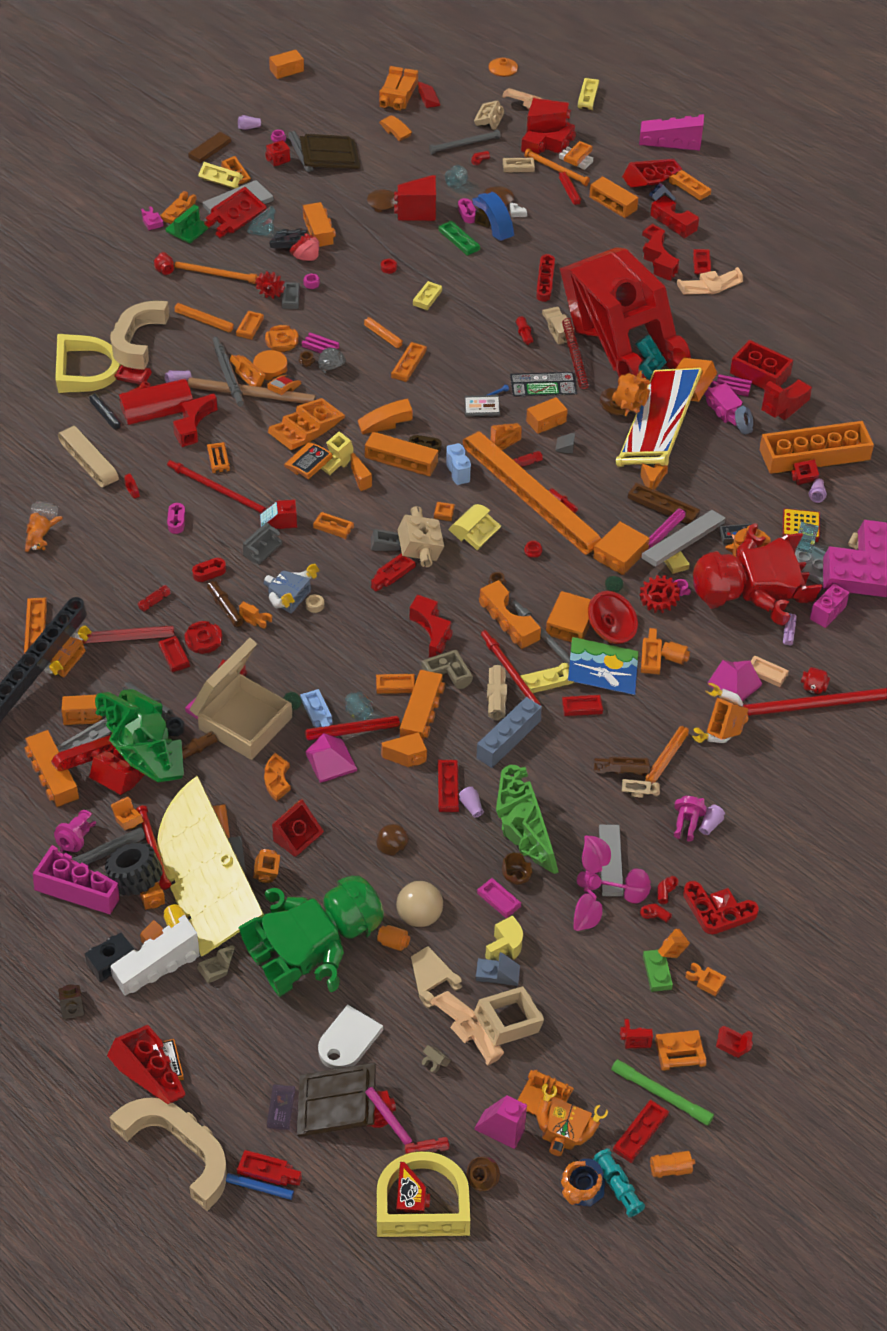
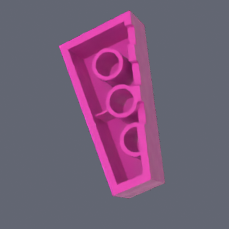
(673, 133)
(74, 882)

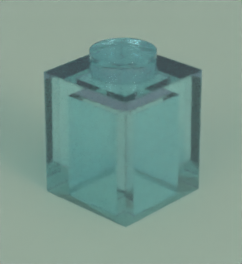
(809, 537)

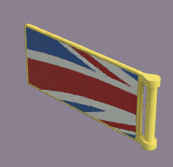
(661, 418)

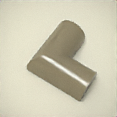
(450, 664)

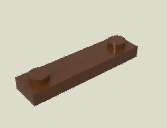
(662, 502)

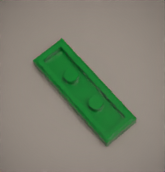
(459, 238)

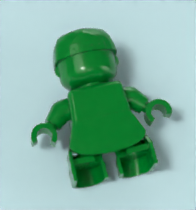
(308, 934)

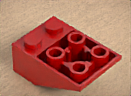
(114, 771)

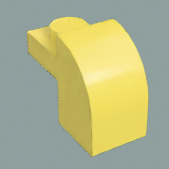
(341, 450)
(509, 940)

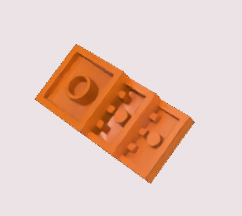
(306, 423)

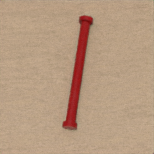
(143, 810)

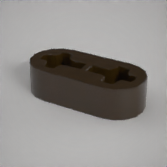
(426, 441)

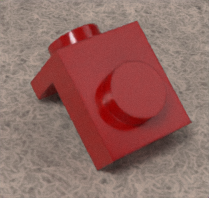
(734, 1042)

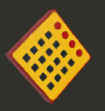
(793, 518)

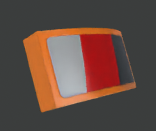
(283, 383)

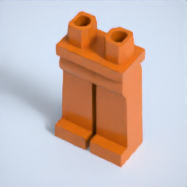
(398, 88)

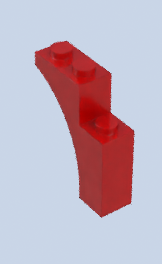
(785, 401)

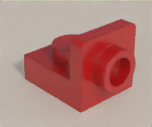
(635, 1037)

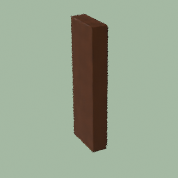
(209, 147)

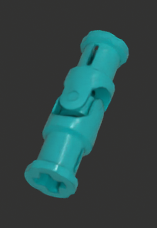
(619, 1183)

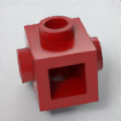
(277, 153)

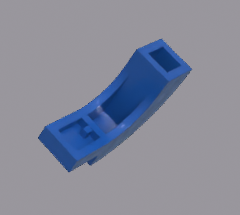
(497, 213)

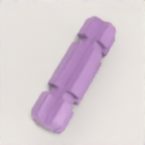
(789, 630)

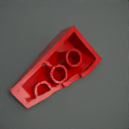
(144, 1061)

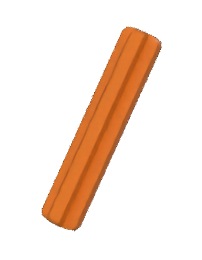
(383, 332)

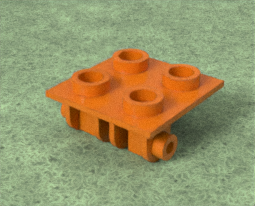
(533, 1090)

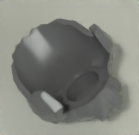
(331, 359)

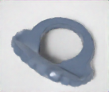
(739, 417)

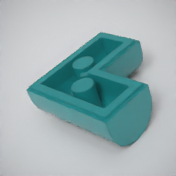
(653, 358)

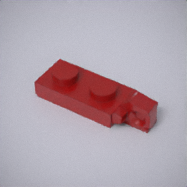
(392, 571)
(268, 1169)

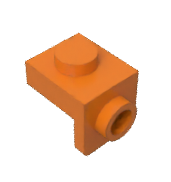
(125, 814)

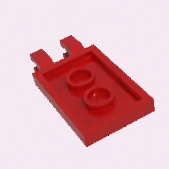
(235, 212)

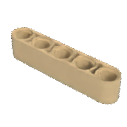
(88, 456)

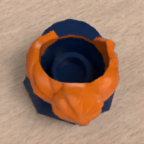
(583, 1182)

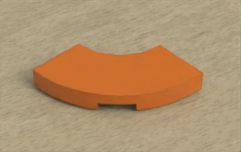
(275, 777)

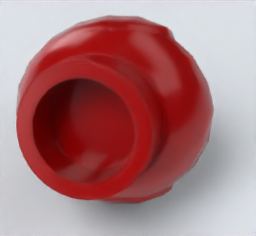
(164, 263)

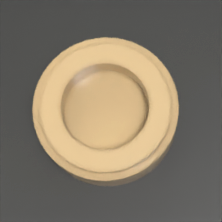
(314, 603)

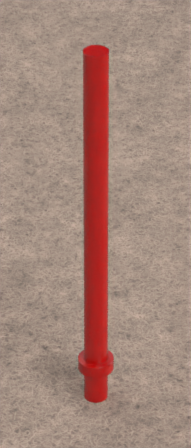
(179, 468)

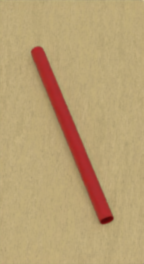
(816, 701)

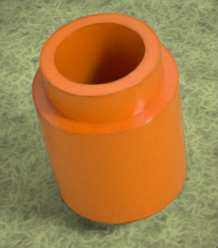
(675, 652)
(393, 937)

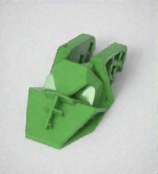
(523, 819)

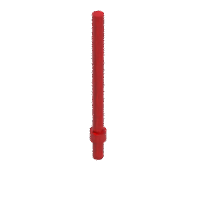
(493, 646)

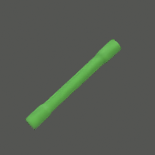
(693, 1110)

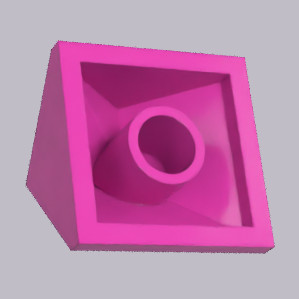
(736, 677)
(330, 758)

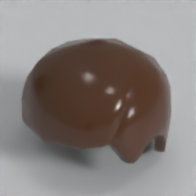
(392, 839)
(516, 869)

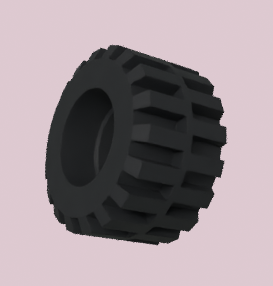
(134, 868)

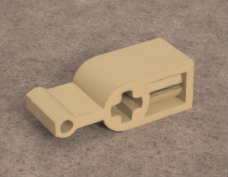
(554, 318)

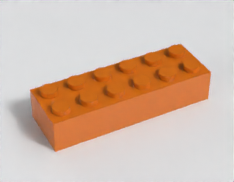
(825, 444)

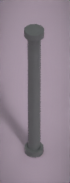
(496, 134)

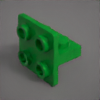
(188, 225)

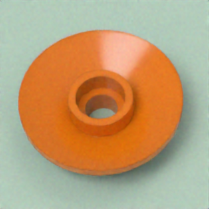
(503, 67)

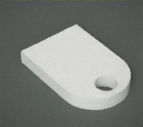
(349, 1038)

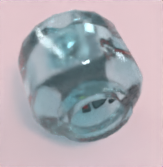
(456, 176)
(358, 705)

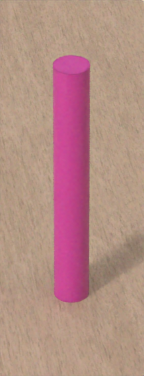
(387, 1114)

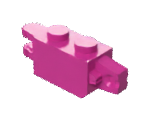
(723, 401)

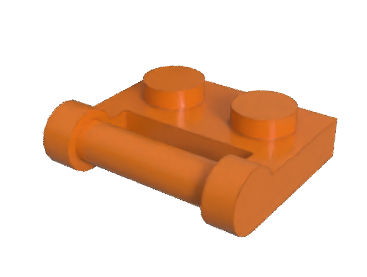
(678, 1045)

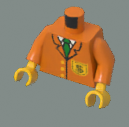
(565, 1123)

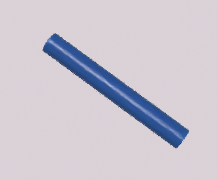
(259, 1186)

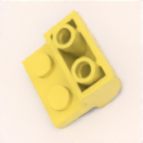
(475, 526)

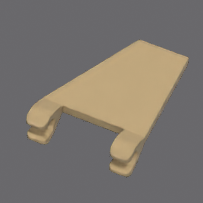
(431, 972)

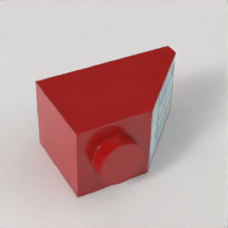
(280, 515)

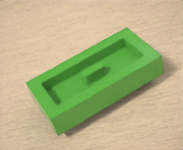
(657, 971)

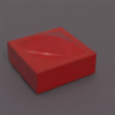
(722, 899)

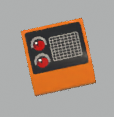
(308, 460)

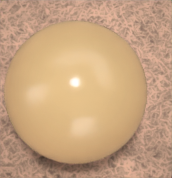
(419, 904)

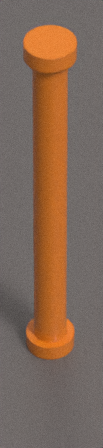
(529, 154)

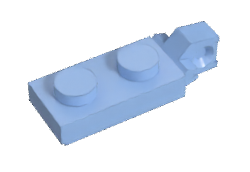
(316, 708)

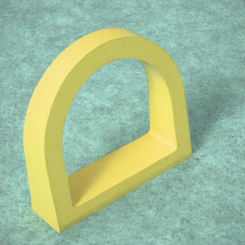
(80, 383)
(423, 1224)

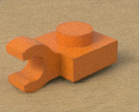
(251, 615)

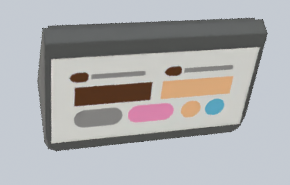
(482, 405)

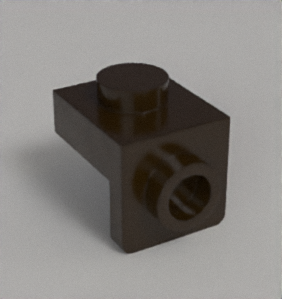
(71, 1001)

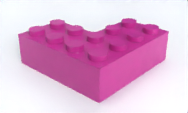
(861, 569)

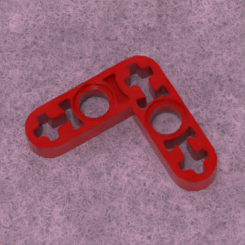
(718, 916)

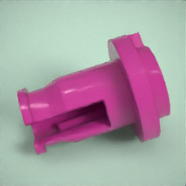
(690, 809)
(71, 835)

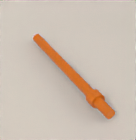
(250, 278)

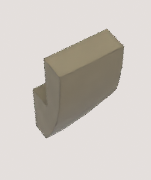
(217, 966)

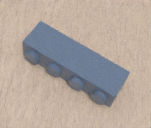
(509, 732)

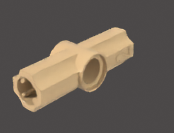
(497, 692)

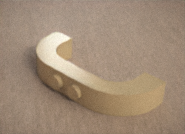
(131, 319)
(184, 1126)

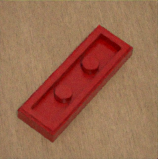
(448, 786)
(640, 1131)

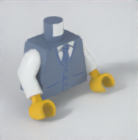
(290, 588)

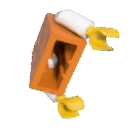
(69, 653)
(726, 719)

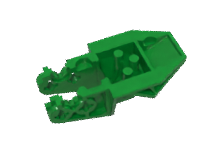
(141, 734)

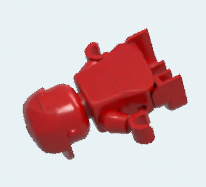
(757, 574)

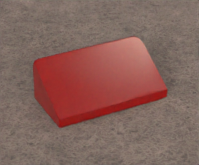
(428, 95)

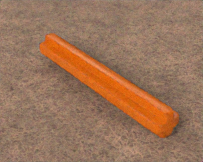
(204, 317)
(667, 754)

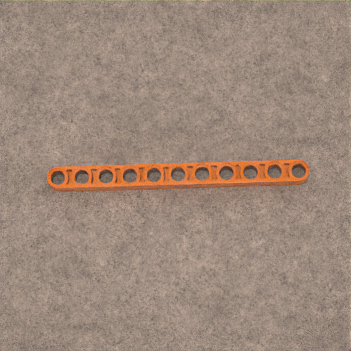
(532, 492)

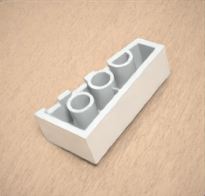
(157, 957)

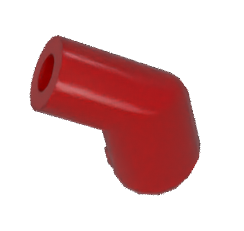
(478, 157)
(653, 911)

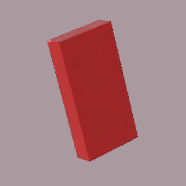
(133, 375)
(174, 654)
(582, 705)

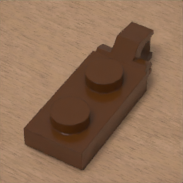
(621, 765)

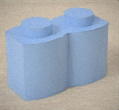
(458, 463)

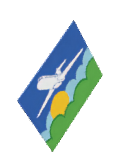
(603, 665)

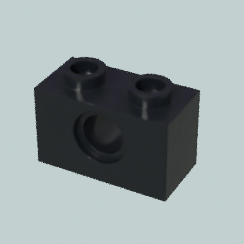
(97, 957)

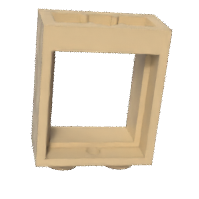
(492, 1024)

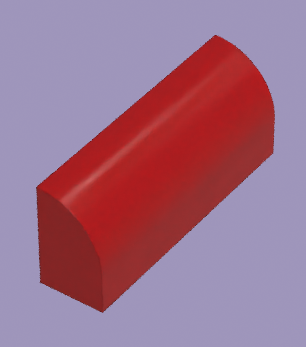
(154, 401)

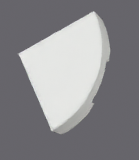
(517, 211)

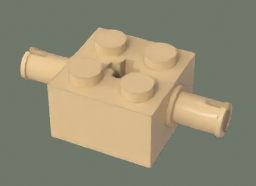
(420, 537)

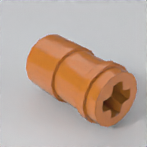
(672, 1164)

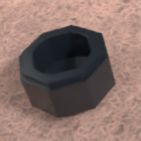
(175, 726)

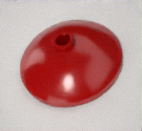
(612, 617)

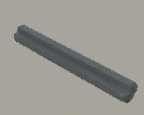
(296, 144)
(110, 847)

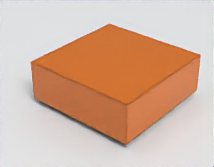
(444, 511)

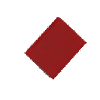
(296, 829)

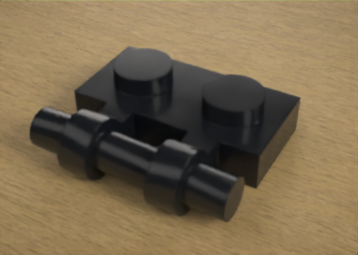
(287, 238)

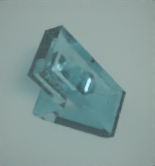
(263, 223)

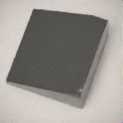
(565, 443)

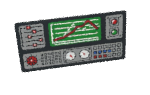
(543, 383)

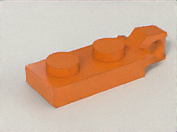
(247, 370)
(651, 653)

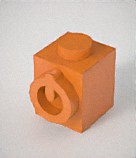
(266, 866)

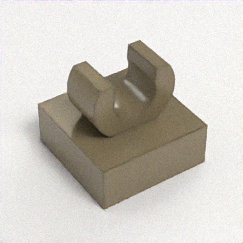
(436, 1057)

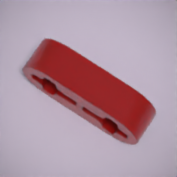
(209, 569)

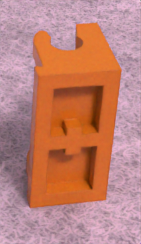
(79, 710)

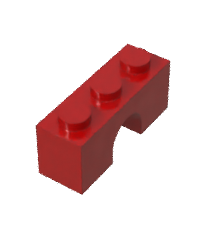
(681, 223)

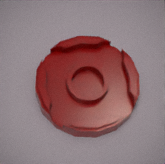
(203, 637)

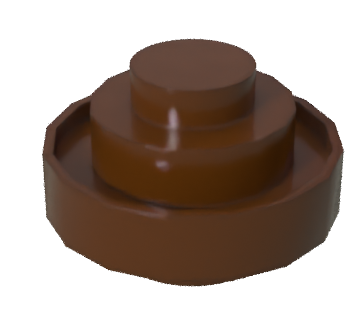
(483, 1173)

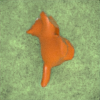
(37, 529)

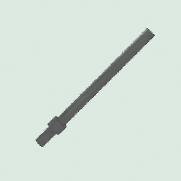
(547, 638)

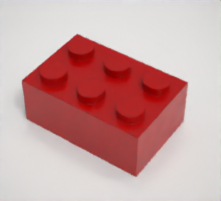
(761, 365)

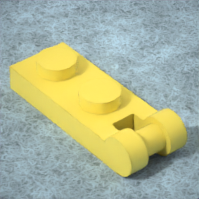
(588, 93)
(220, 175)
(547, 678)

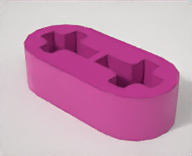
(466, 210)
(172, 518)

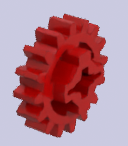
(659, 592)

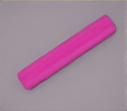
(666, 527)

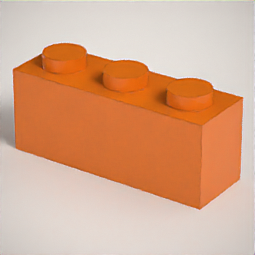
(613, 197)
(319, 223)

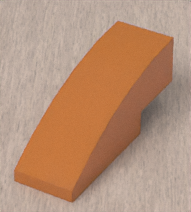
(386, 417)

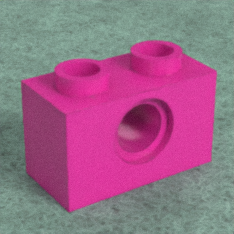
(829, 605)

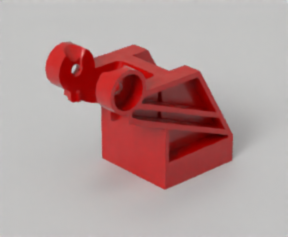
(615, 295)

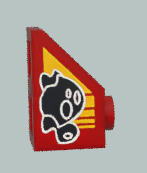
(411, 1192)

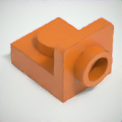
(153, 897)
(674, 944)

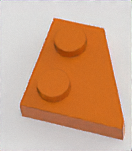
(505, 435)

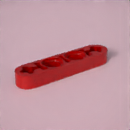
(543, 277)
(80, 754)

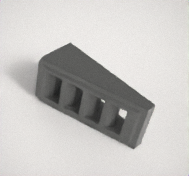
(383, 541)

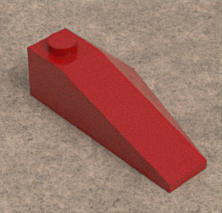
(650, 172)

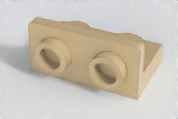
(490, 113)

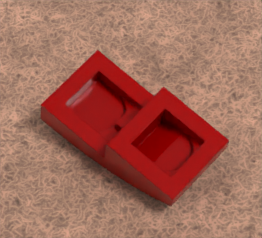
(701, 261)

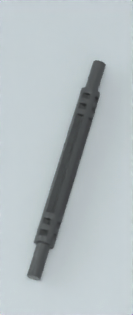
(228, 371)

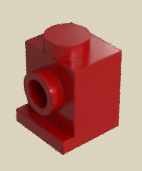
(808, 468)

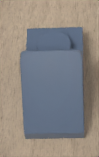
(500, 972)

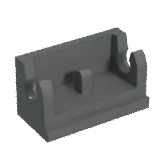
(261, 544)

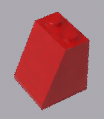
(547, 116)
(416, 200)

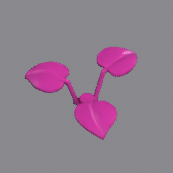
(594, 856)

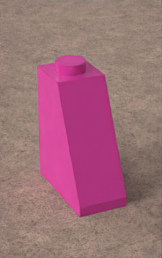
(504, 1121)

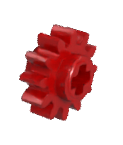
(270, 284)

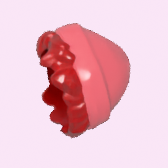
(306, 248)

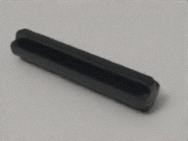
(105, 411)

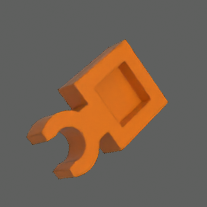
(708, 980)

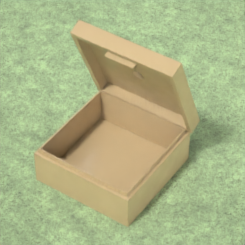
(239, 709)

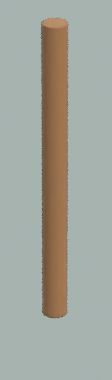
(251, 391)

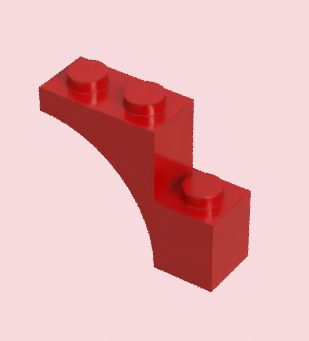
(552, 141)
(664, 264)
(193, 412)
(426, 613)

